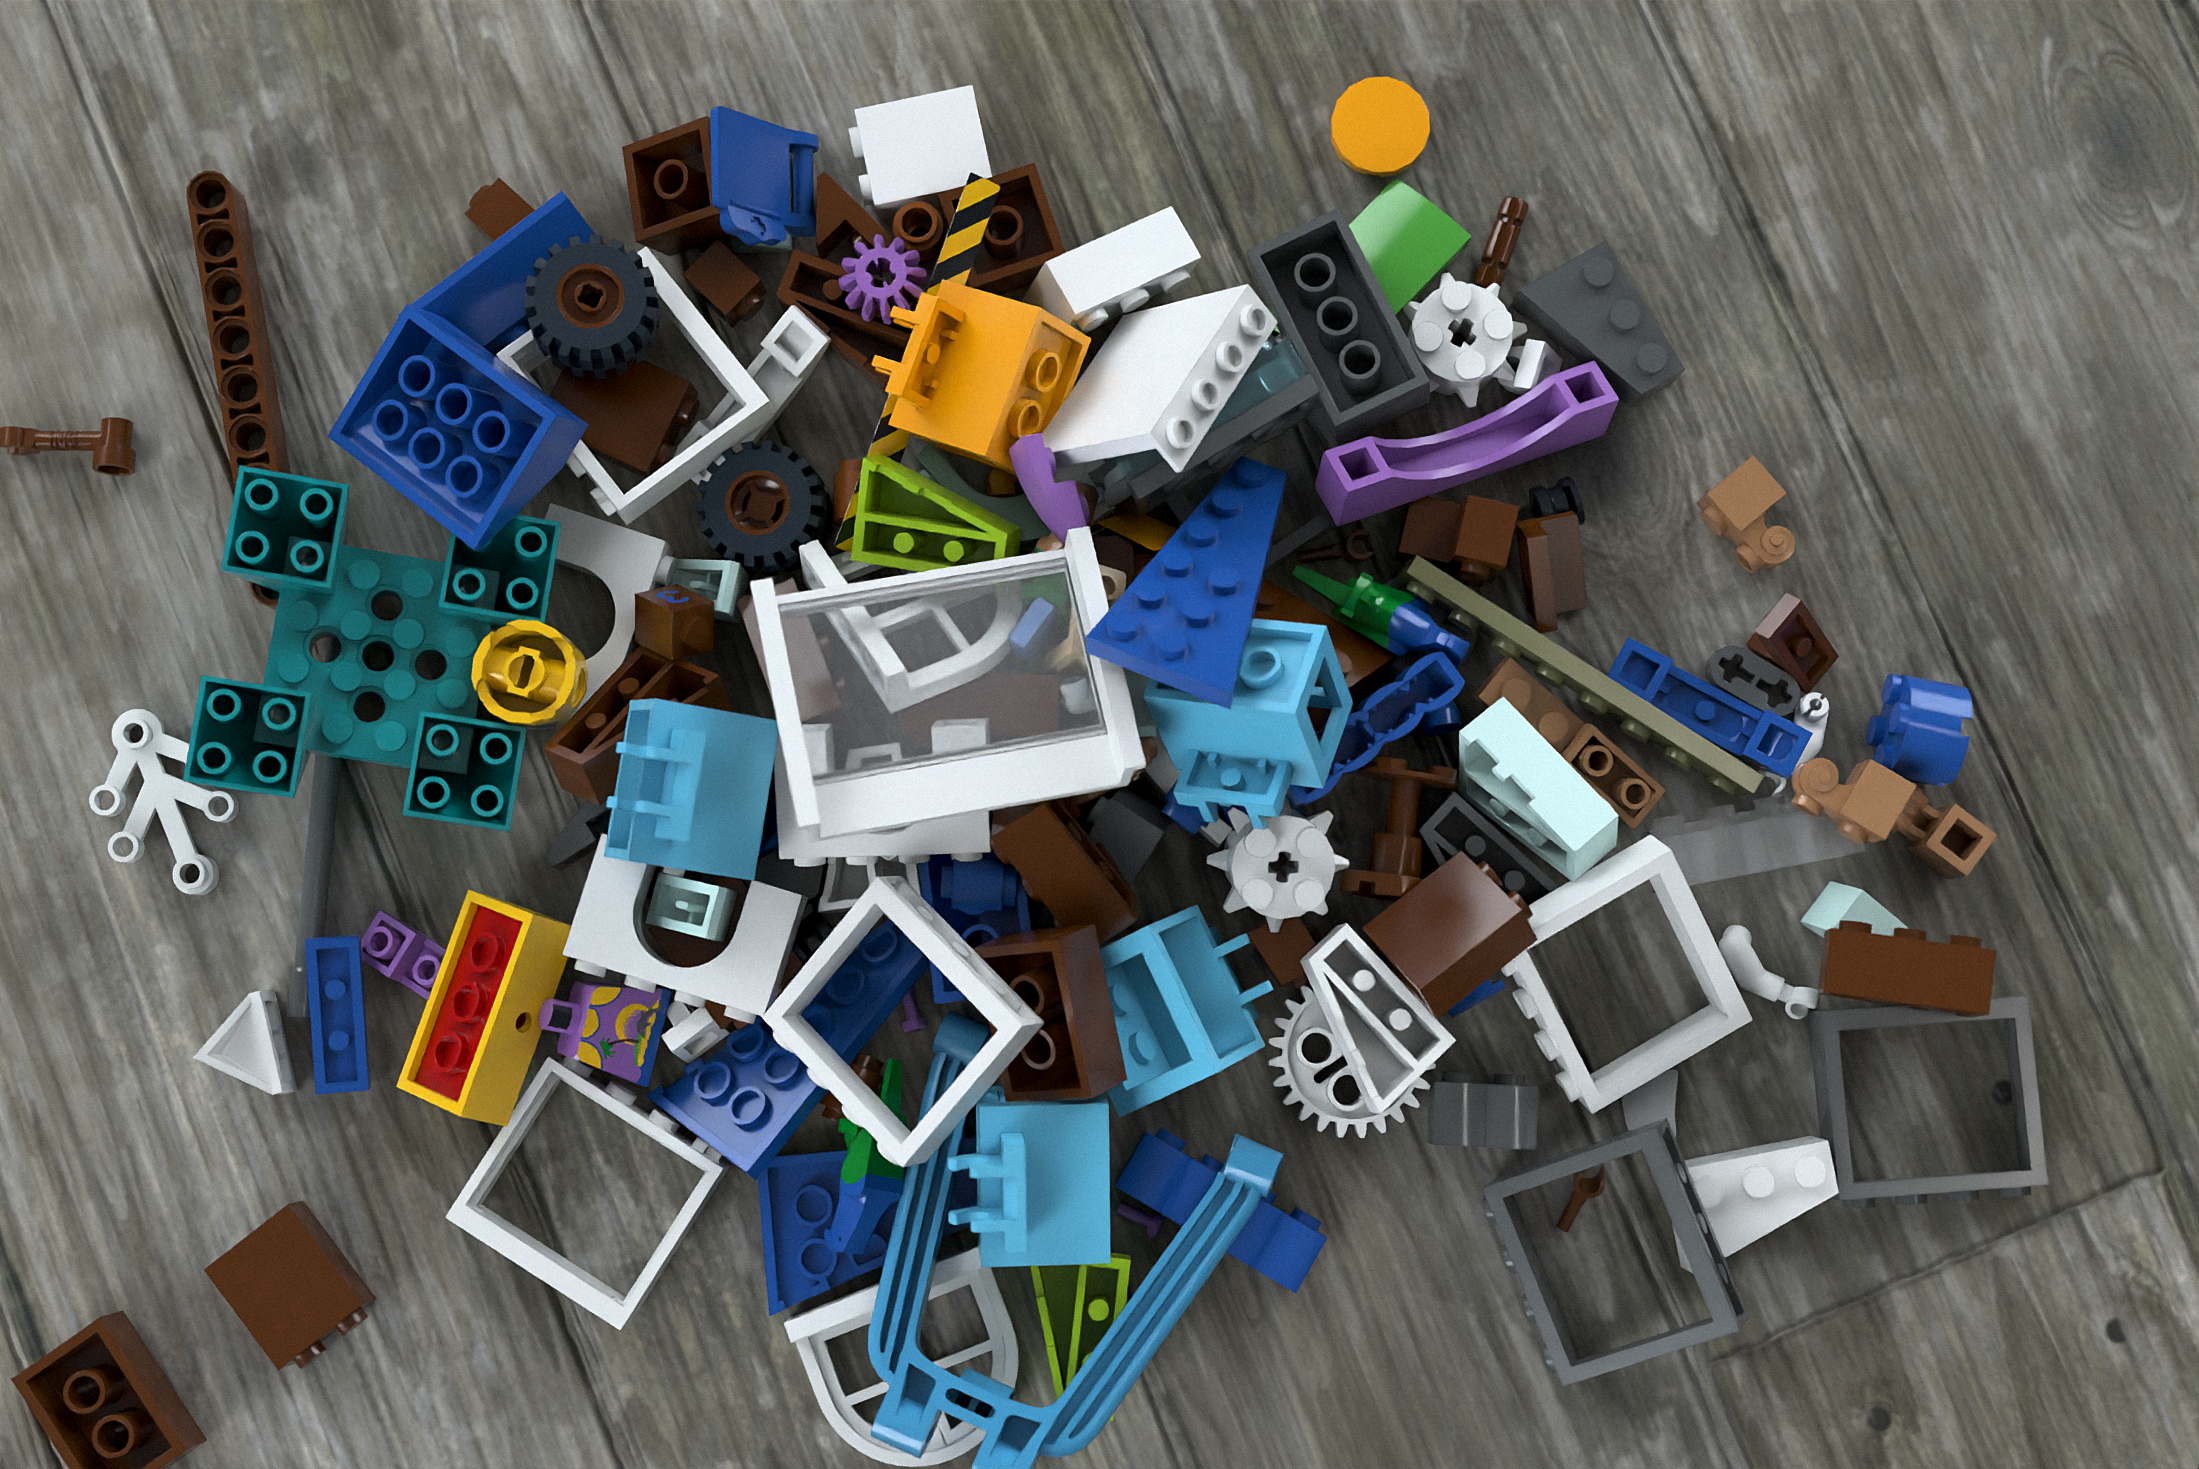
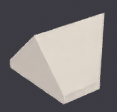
(253, 1045)

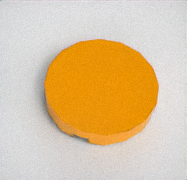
(1380, 126)

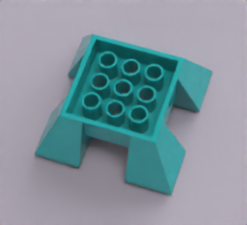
(294, 539)

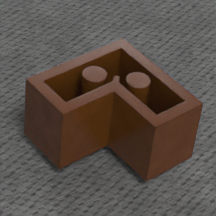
(1459, 538)

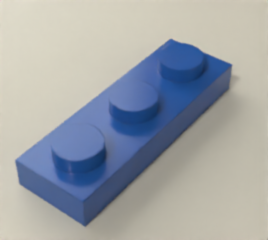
(337, 1014)

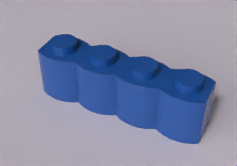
(1385, 718)
(1174, 1185)

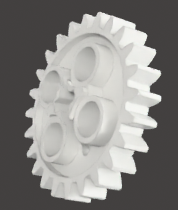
(1319, 1097)

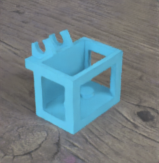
(1267, 736)
(691, 788)
(1177, 1007)
(1039, 1181)

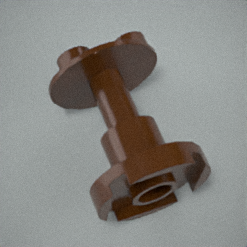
(1397, 852)

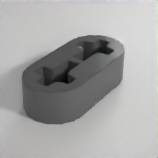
(1759, 672)

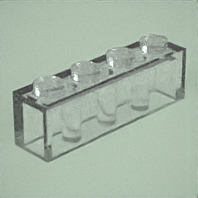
(1749, 841)

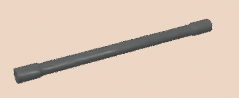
(317, 864)

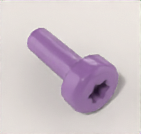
(913, 1021)
(1152, 1224)

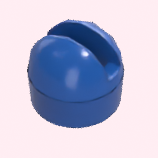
(1441, 721)

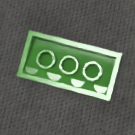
(1406, 243)

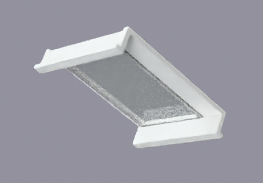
(946, 691)

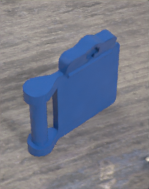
(754, 178)

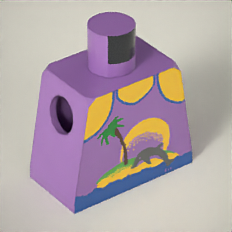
(609, 1027)

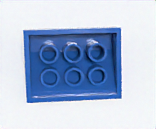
(455, 427)

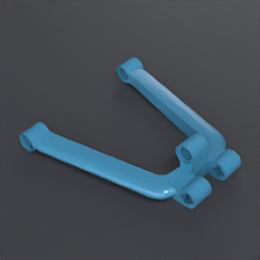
(1015, 1430)

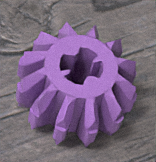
(875, 261)

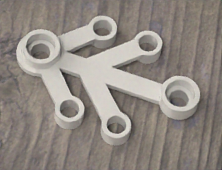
(159, 794)

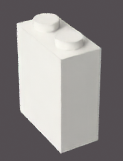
(918, 148)

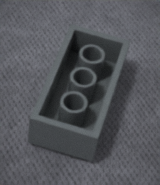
(1339, 325)

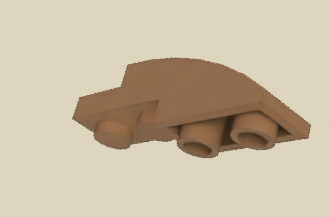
(1582, 745)

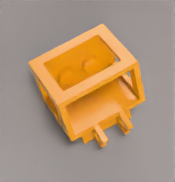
(980, 372)

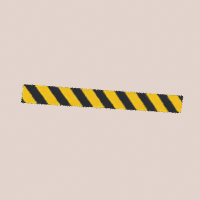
(954, 266)

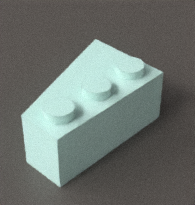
(1533, 791)

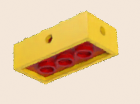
(486, 1009)

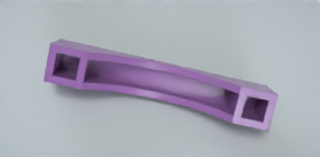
(1387, 473)

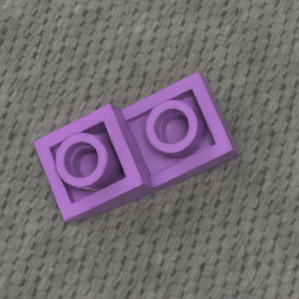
(1054, 502)
(402, 953)

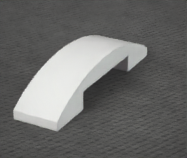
(779, 371)

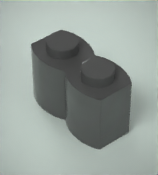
(1482, 1112)

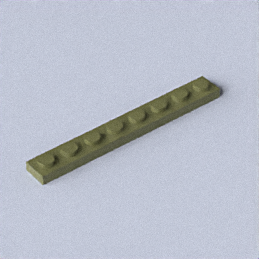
(1594, 688)

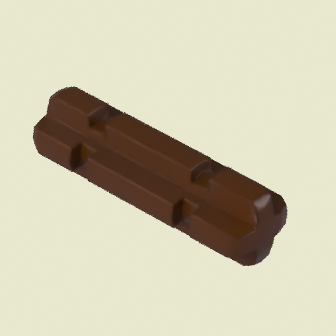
(1501, 242)

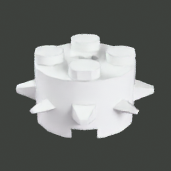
(1479, 318)
(1294, 888)

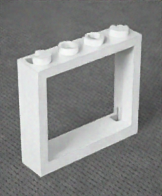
(756, 409)
(1575, 900)
(960, 964)
(539, 1259)

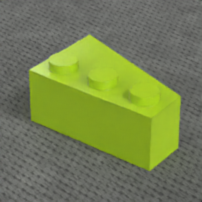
(1077, 1310)

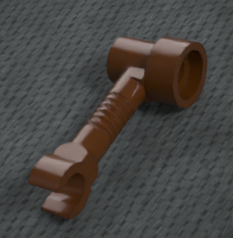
(110, 446)

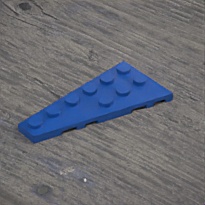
(797, 1205)

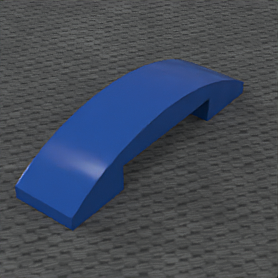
(1715, 715)

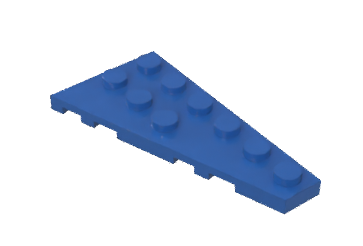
(1199, 594)
(757, 1092)

